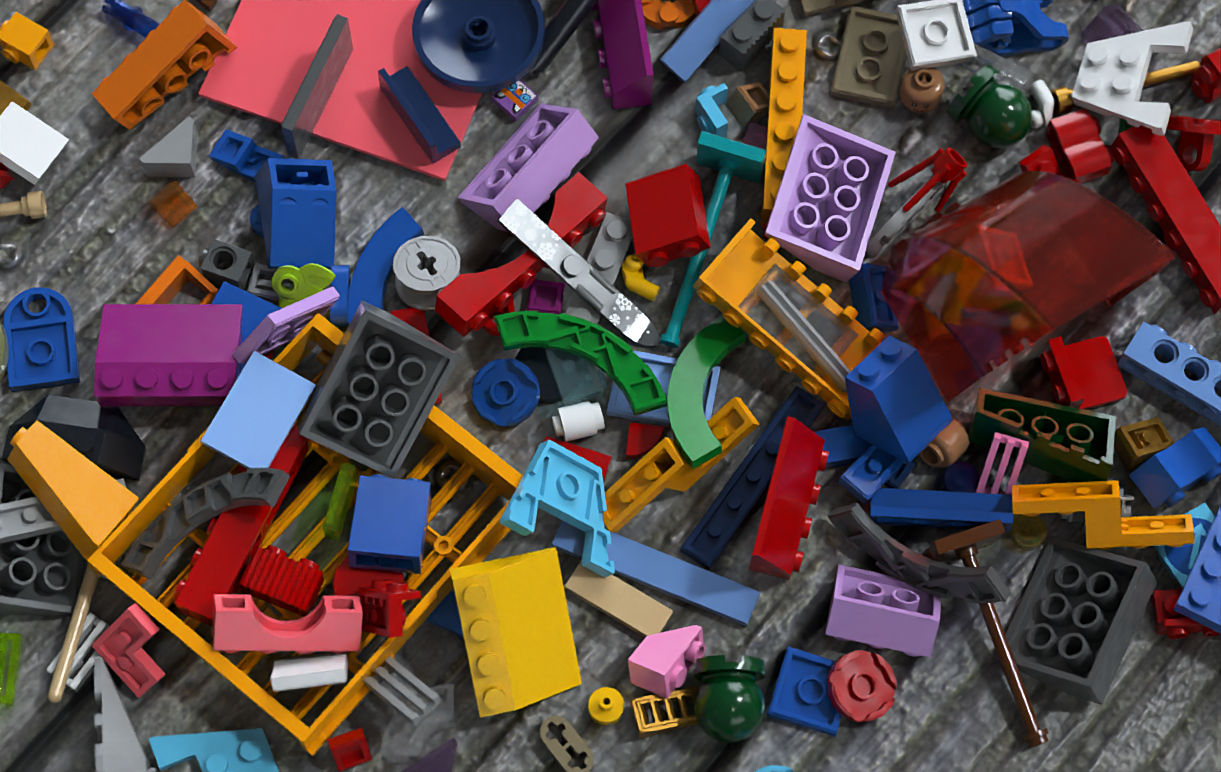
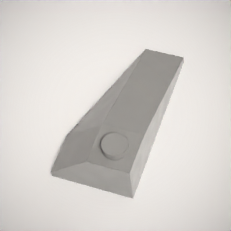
(120, 743)

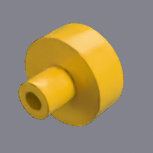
(603, 713)

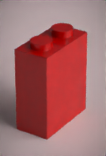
(667, 216)

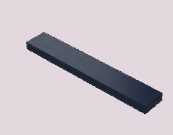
(747, 483)

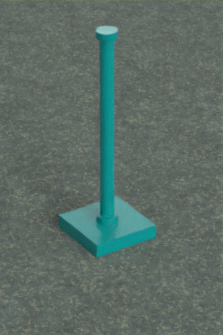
(729, 159)

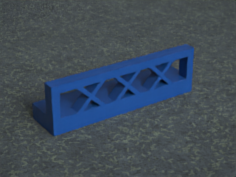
(939, 508)

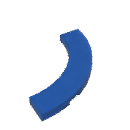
(376, 261)

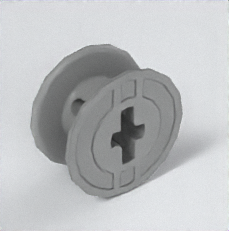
(424, 269)

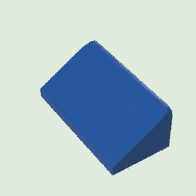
(869, 301)

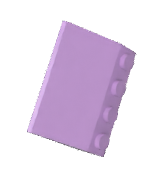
(829, 198)

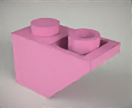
(665, 659)

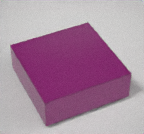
(546, 297)

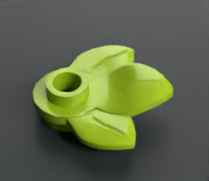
(307, 281)

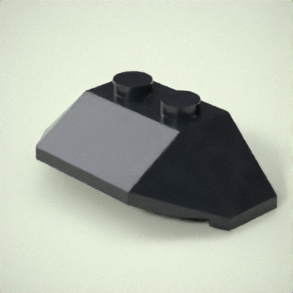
(91, 429)

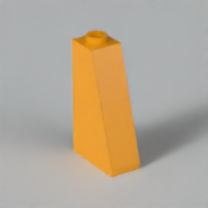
(70, 487)

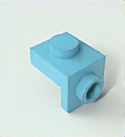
(709, 115)

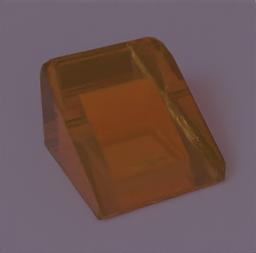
(172, 203)

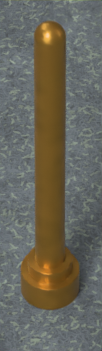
(1063, 95)

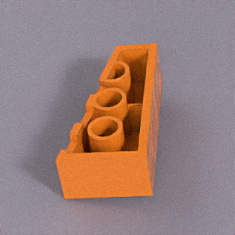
(162, 64)

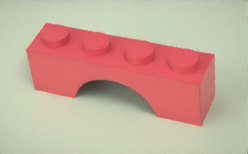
(330, 627)

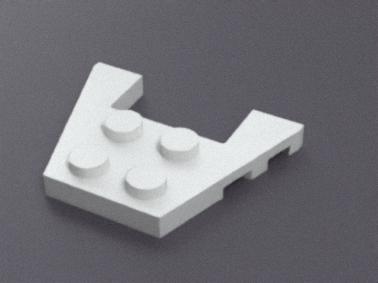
(1116, 71)

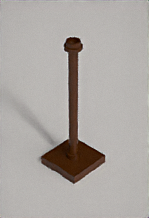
(965, 547)

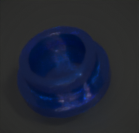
(961, 478)

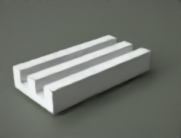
(87, 669)

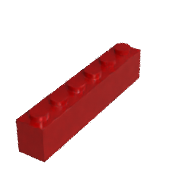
(1176, 206)
(233, 541)

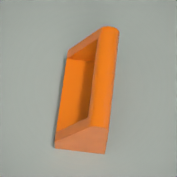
(173, 280)

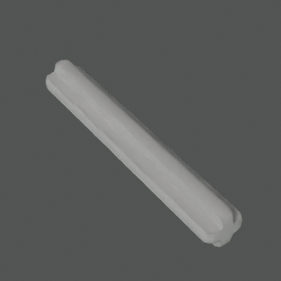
(804, 333)

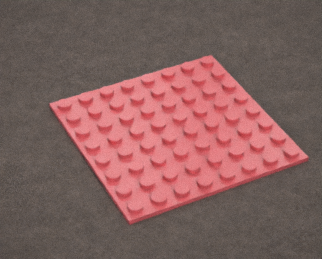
(277, 48)

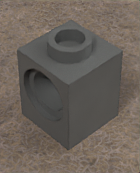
(220, 252)

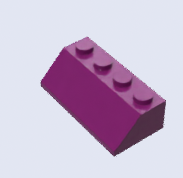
(624, 52)

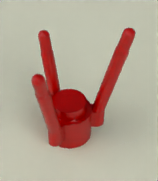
(947, 167)

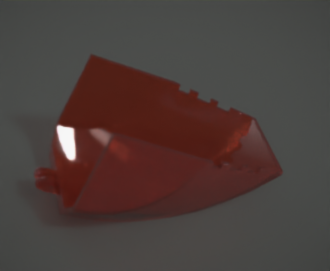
(1012, 271)

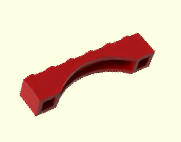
(474, 296)

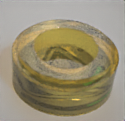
(1028, 532)

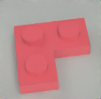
(123, 650)

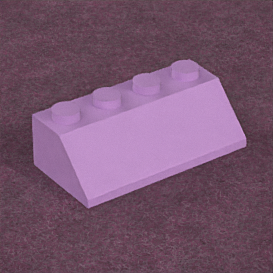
(530, 163)

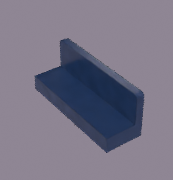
(419, 113)

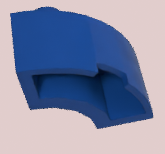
(1179, 468)

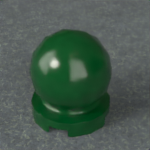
(994, 111)
(729, 701)

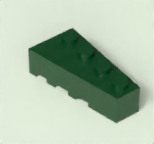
(1060, 437)

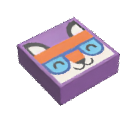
(515, 99)

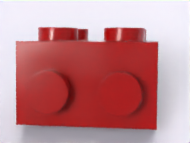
(1083, 372)

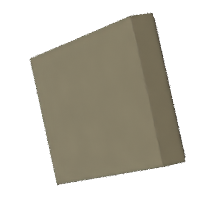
(870, 59)

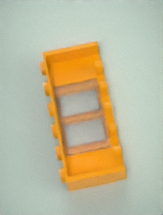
(733, 285)

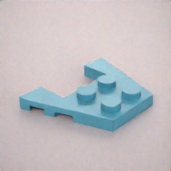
(568, 490)
(216, 751)

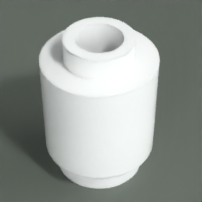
(578, 420)

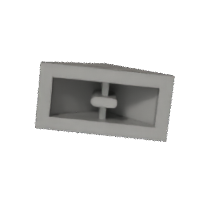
(173, 154)

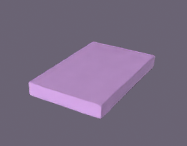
(285, 324)

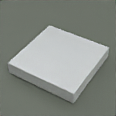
(935, 33)
(27, 143)
(309, 671)

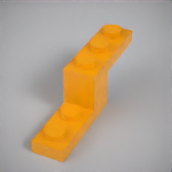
(668, 469)
(1103, 514)

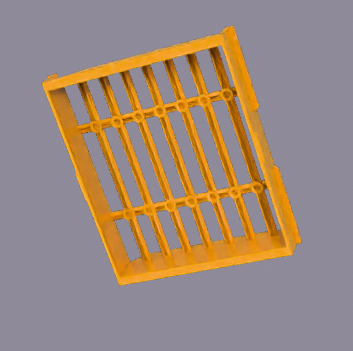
(448, 438)

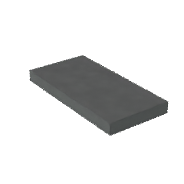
(317, 86)

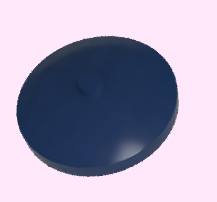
(478, 42)

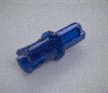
(130, 16)

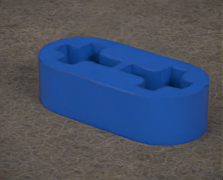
(342, 284)

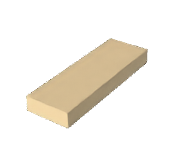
(619, 601)

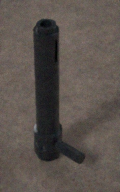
(560, 29)

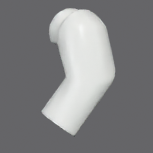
(1045, 104)

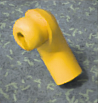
(635, 280)

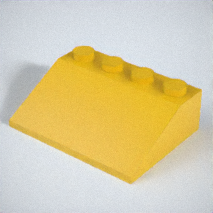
(516, 630)

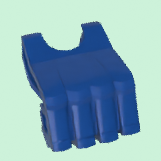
(1014, 26)

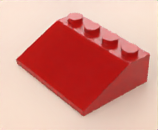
(788, 501)

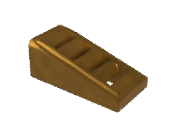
(653, 701)

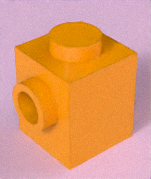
(24, 41)

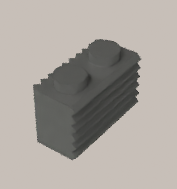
(750, 33)

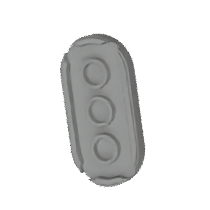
(900, 221)

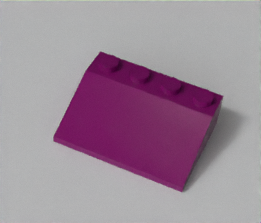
(167, 354)

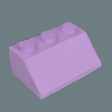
(882, 612)

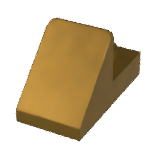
(1141, 441)

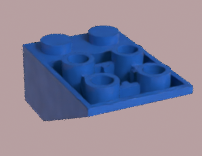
(297, 211)

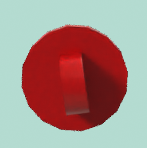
(1194, 134)

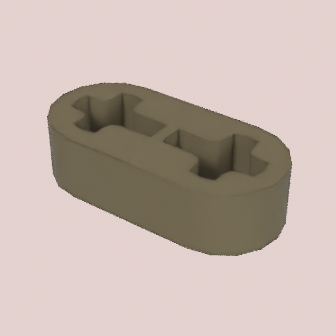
(573, 741)

